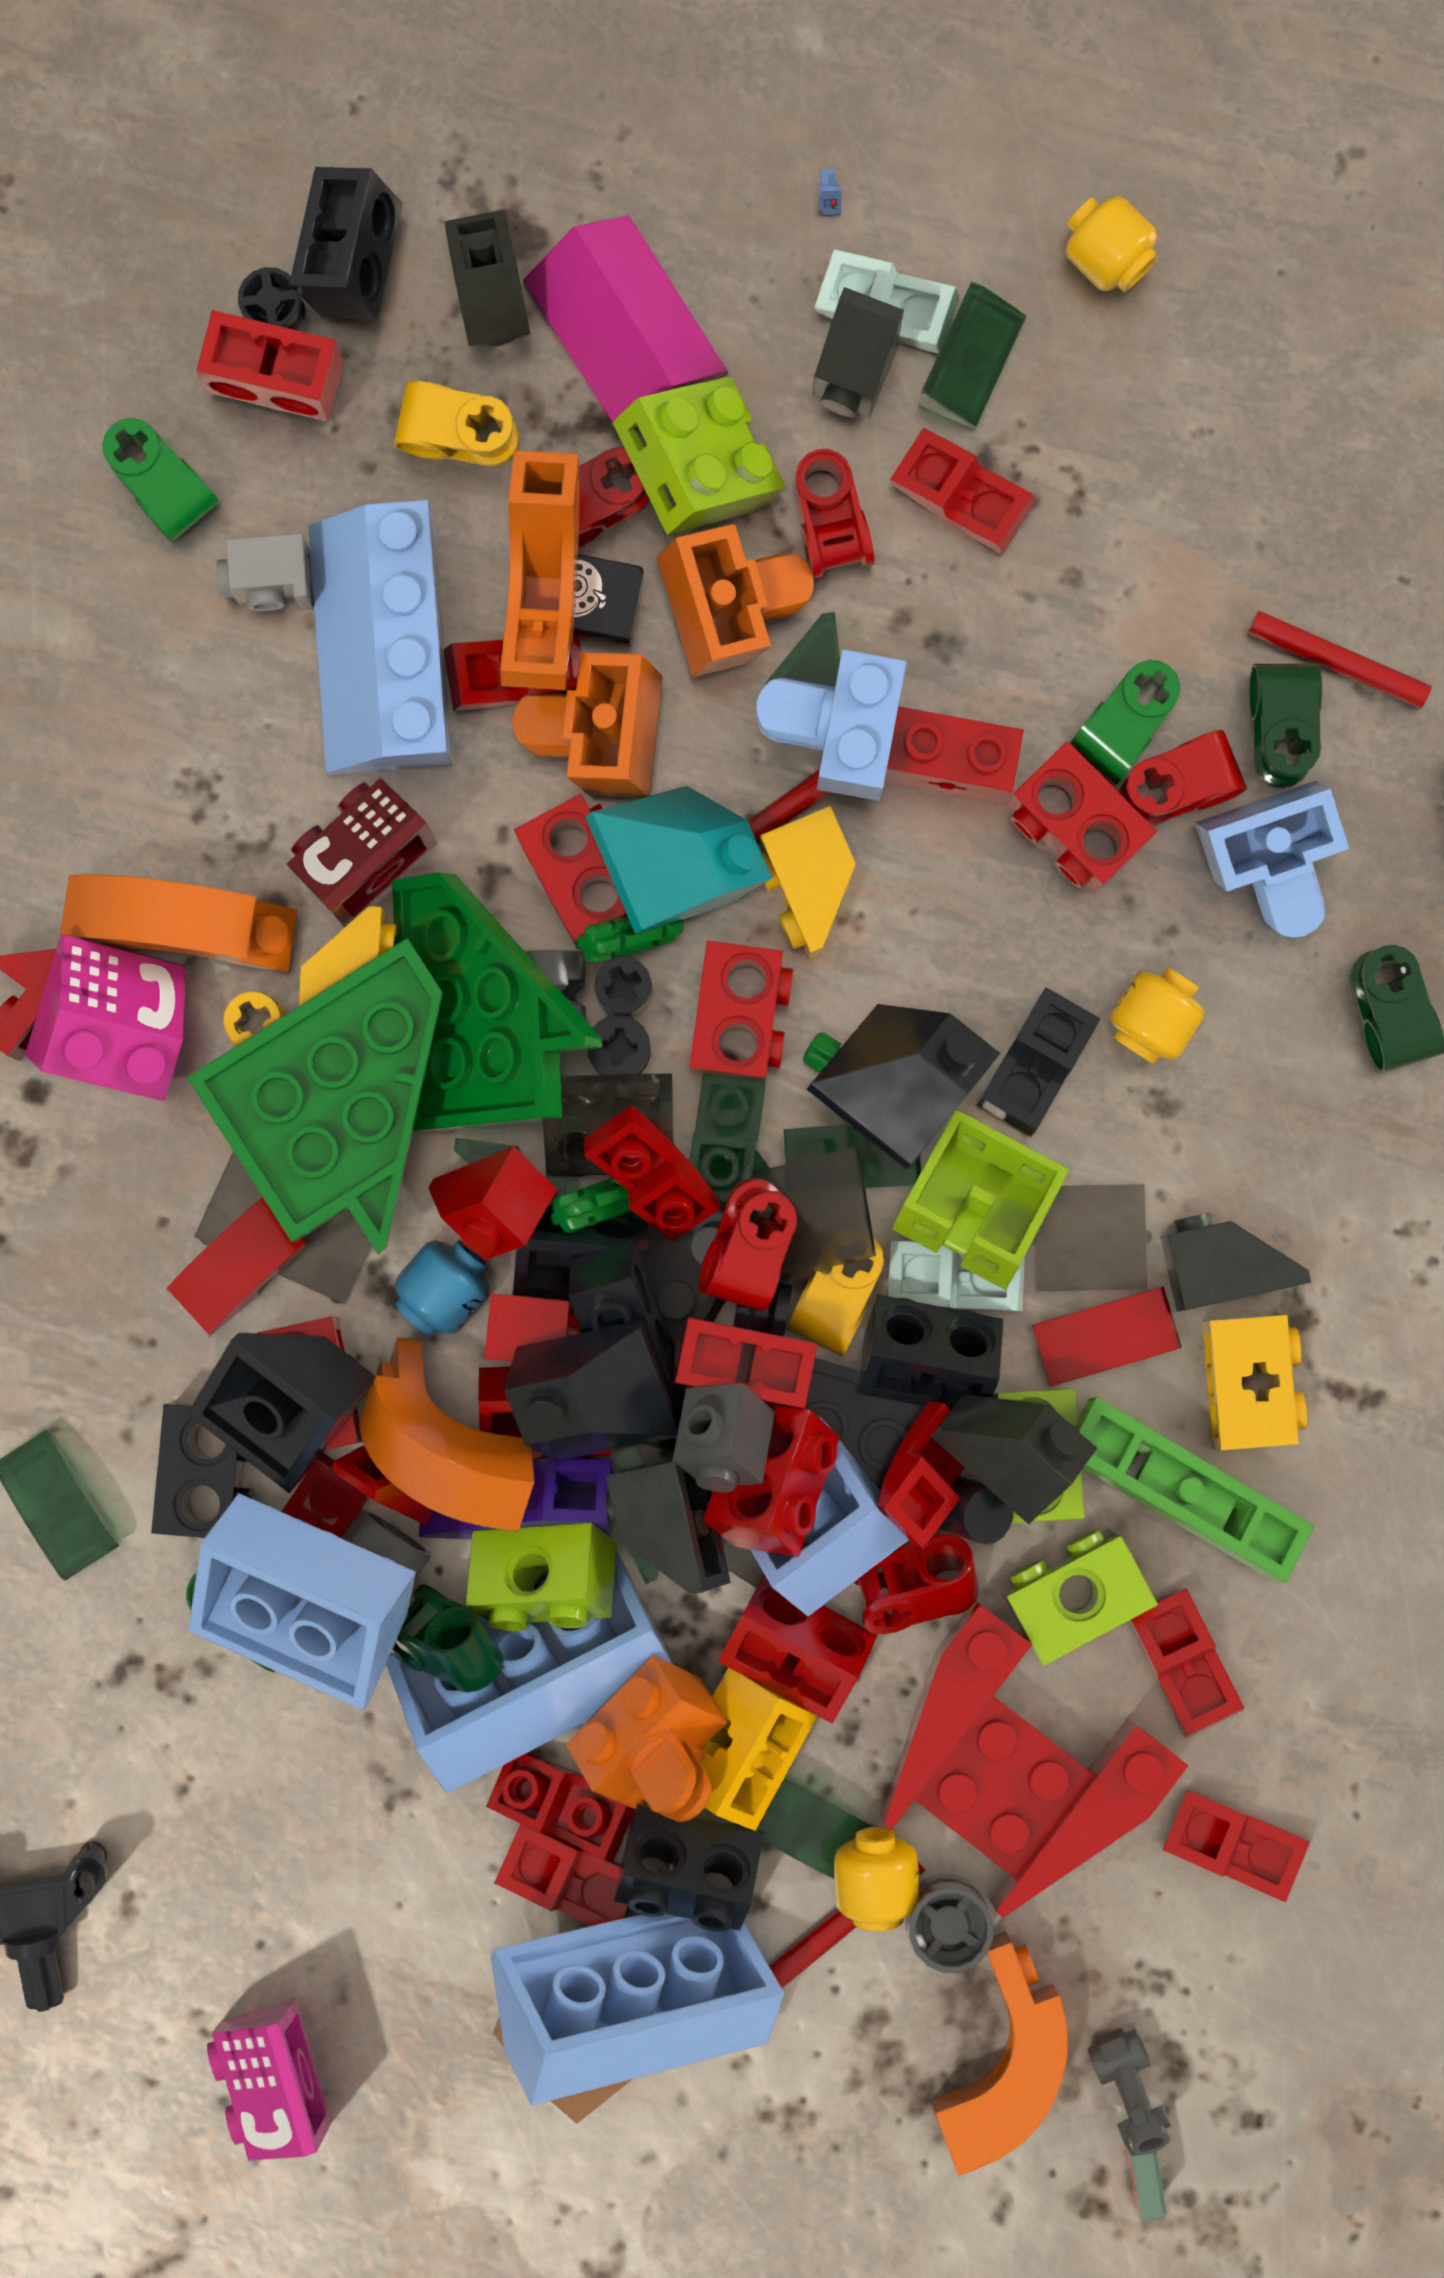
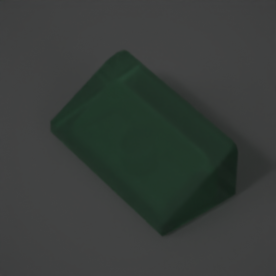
(972, 356)

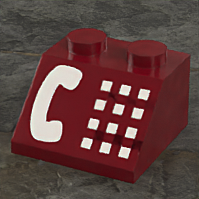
(361, 850)

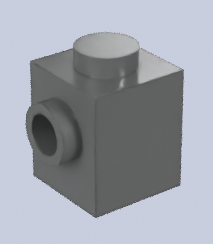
(723, 1436)

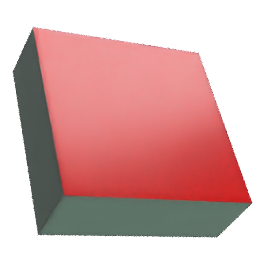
(1145, 2184)

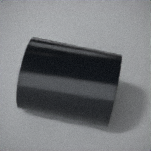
(623, 987)
(978, 1513)

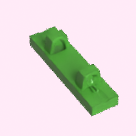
(1193, 1492)

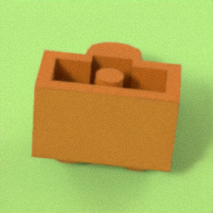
(725, 599)
(601, 725)
(650, 1742)

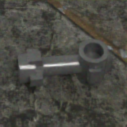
(1118, 2060)

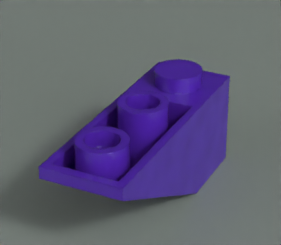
(561, 1495)

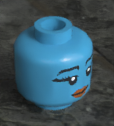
(442, 1287)

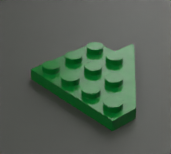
(497, 1016)
(331, 1096)

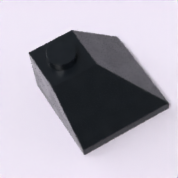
(903, 1077)
(590, 1393)
(280, 1400)

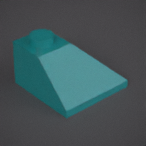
(676, 856)

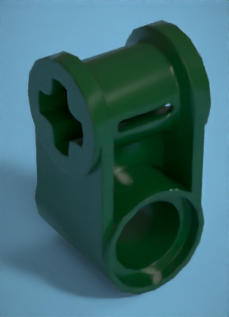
(1285, 710)
(1398, 1014)
(447, 1642)

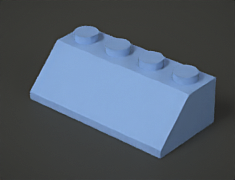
(380, 639)
(545, 1688)
(629, 2002)

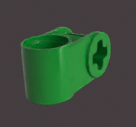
(162, 482)
(1121, 725)

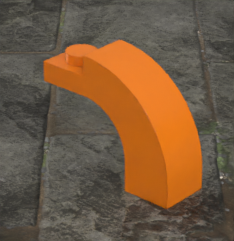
(542, 569)
(179, 919)
(436, 1459)
(1017, 2093)

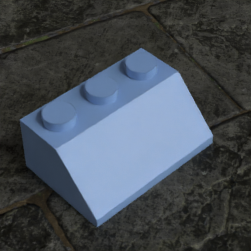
(299, 1600)

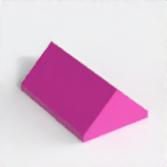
(620, 315)

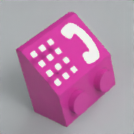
(110, 1018)
(270, 2082)

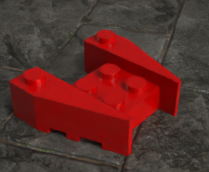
(1009, 1782)

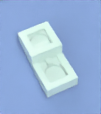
(925, 303)
(942, 1282)

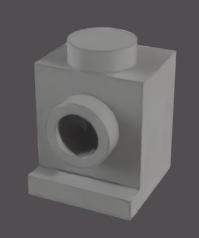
(267, 572)

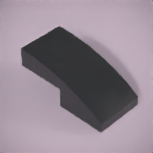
(1038, 1061)

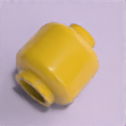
(1111, 243)
(1157, 1015)
(876, 1879)

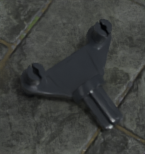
(37, 1915)

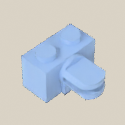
(844, 721)
(1274, 850)

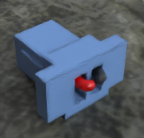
(829, 193)

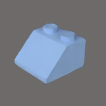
(842, 1545)

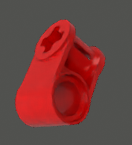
(601, 502)
(831, 526)
(1190, 776)
(746, 1255)
(913, 1588)

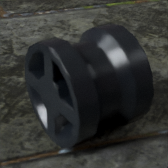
(267, 291)
(619, 1055)
(772, 1319)

